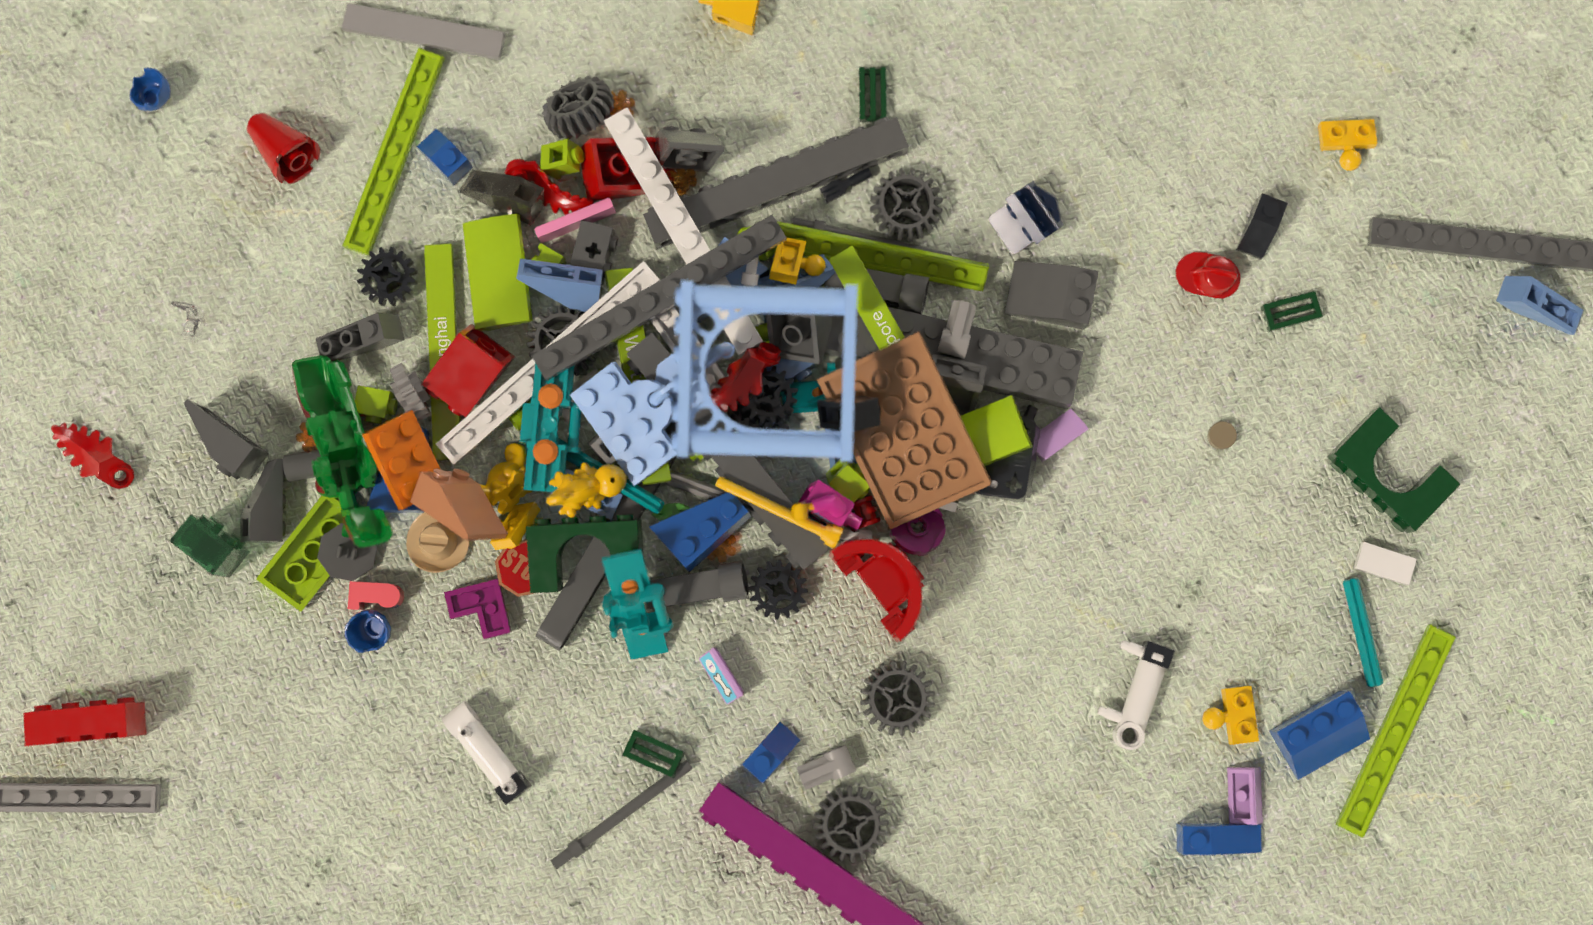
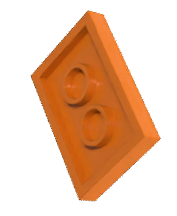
(401, 455)

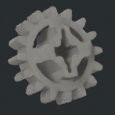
(410, 391)

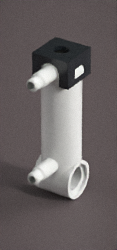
(1142, 693)
(468, 729)

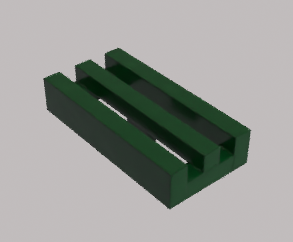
(872, 71)
(1270, 317)
(674, 763)

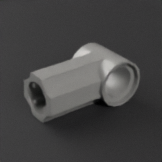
(956, 336)
(832, 765)

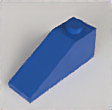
(1217, 839)

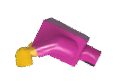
(826, 507)

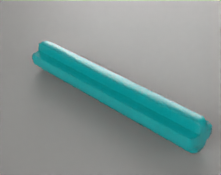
(1363, 632)

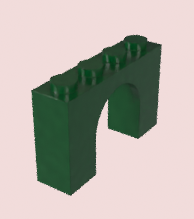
(1355, 459)
(549, 539)

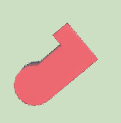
(381, 593)

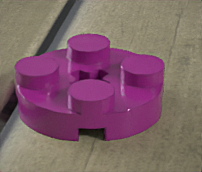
(920, 543)

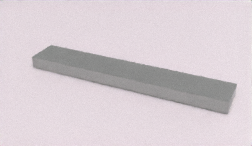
(423, 31)
(80, 797)

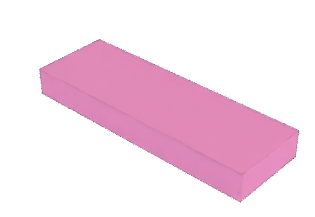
(572, 221)

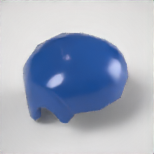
(150, 90)
(367, 631)

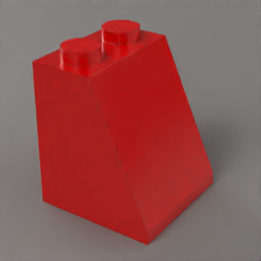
(467, 370)

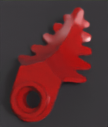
(552, 194)
(745, 376)
(92, 454)

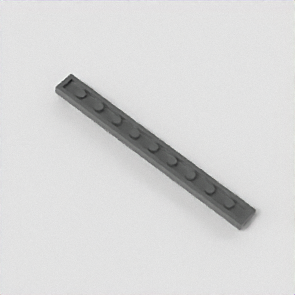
(1480, 244)
(657, 298)

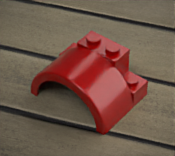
(888, 577)

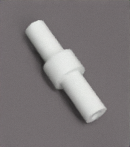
(750, 277)

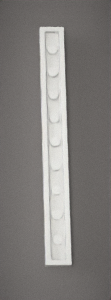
(672, 213)
(519, 387)

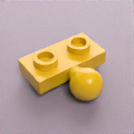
(1348, 136)
(790, 259)
(515, 525)
(1237, 714)

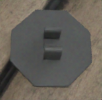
(342, 557)

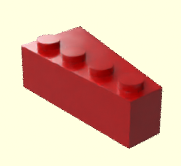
(84, 723)

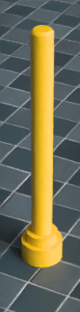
(828, 533)

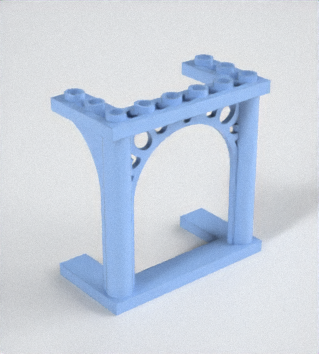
(700, 299)

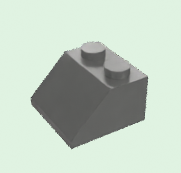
(799, 335)

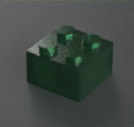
(210, 545)

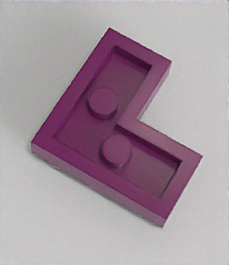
(486, 601)

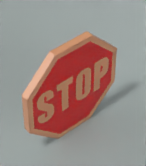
(514, 570)

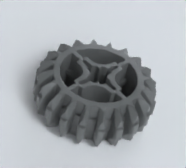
(578, 107)
(898, 196)
(544, 329)
(886, 718)
(859, 846)

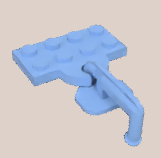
(629, 416)

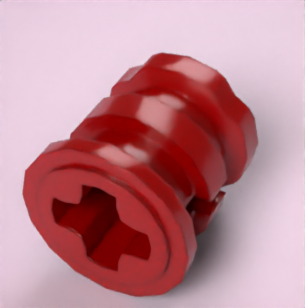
(865, 510)

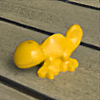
(507, 479)
(585, 487)

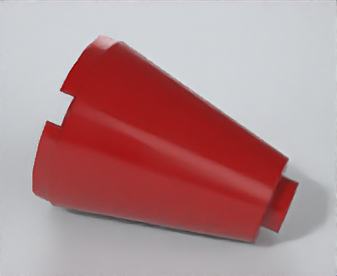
(283, 148)

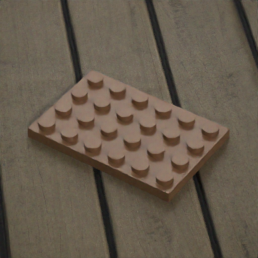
(922, 448)

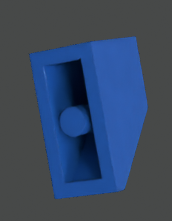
(445, 156)
(771, 752)

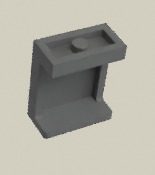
(963, 381)

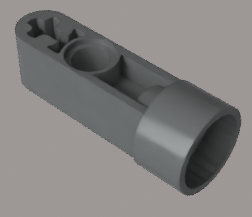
(901, 291)
(725, 582)

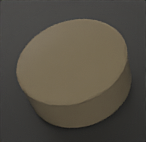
(1222, 435)

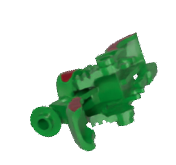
(345, 458)

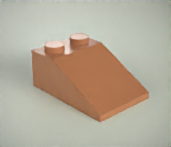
(458, 504)

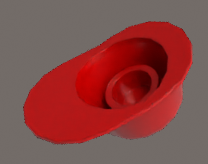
(1208, 275)

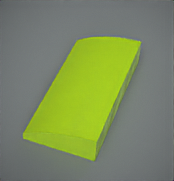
(493, 261)
(997, 430)
(295, 569)

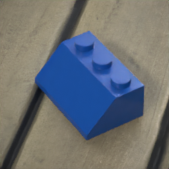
(1321, 733)

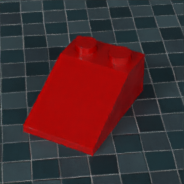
(607, 171)

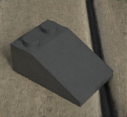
(687, 149)
(1051, 293)
(228, 447)

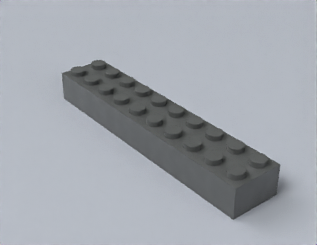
(1013, 363)

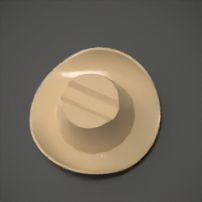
(434, 545)

